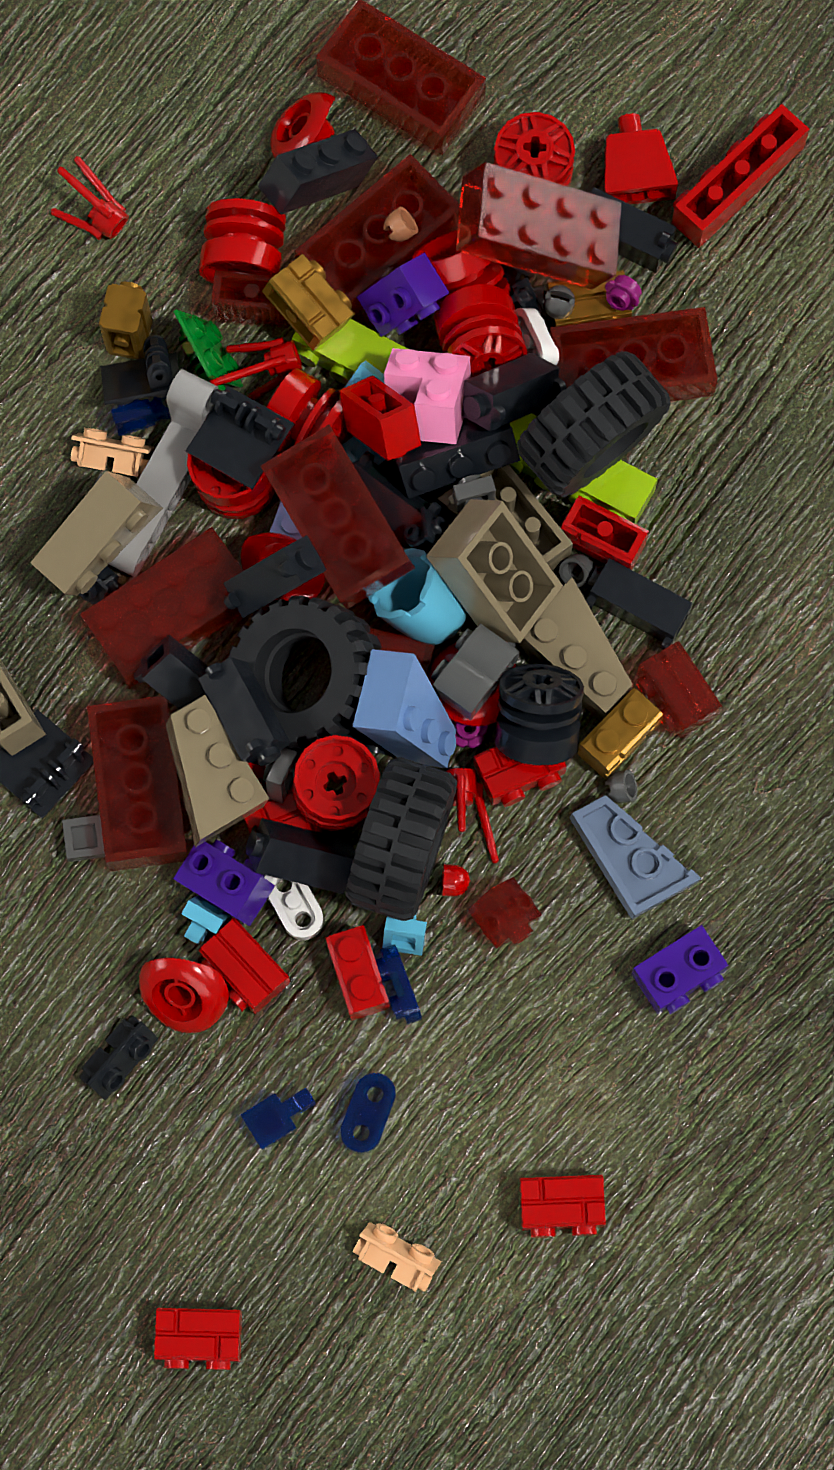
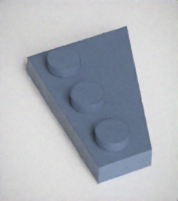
(631, 861)

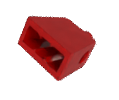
(638, 164)

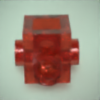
(505, 913)

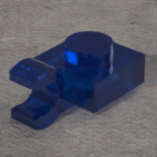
(139, 415)
(273, 1120)

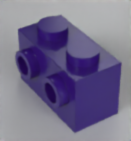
(403, 295)
(224, 881)
(680, 970)

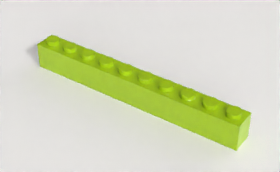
(620, 489)

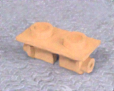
(96, 449)
(412, 1261)

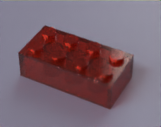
(401, 76)
(538, 226)
(354, 243)
(669, 344)
(338, 515)
(173, 597)
(137, 784)

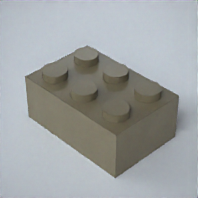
(494, 569)

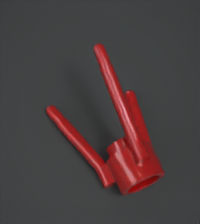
(106, 215)
(280, 360)
(466, 791)

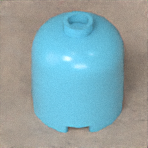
(420, 603)

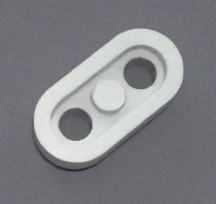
(536, 335)
(294, 903)

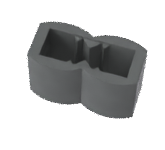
(474, 670)

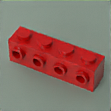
(739, 175)

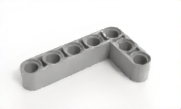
(167, 471)

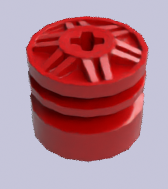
(537, 134)
(242, 238)
(459, 268)
(482, 325)
(298, 402)
(225, 495)
(344, 762)

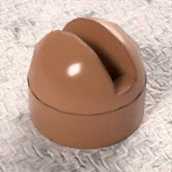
(401, 224)

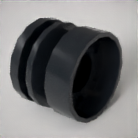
(539, 714)

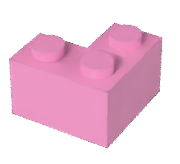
(435, 388)

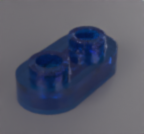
(404, 1001)
(368, 1113)

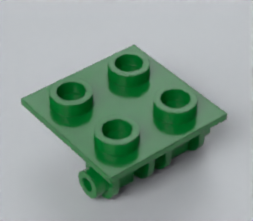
(203, 346)

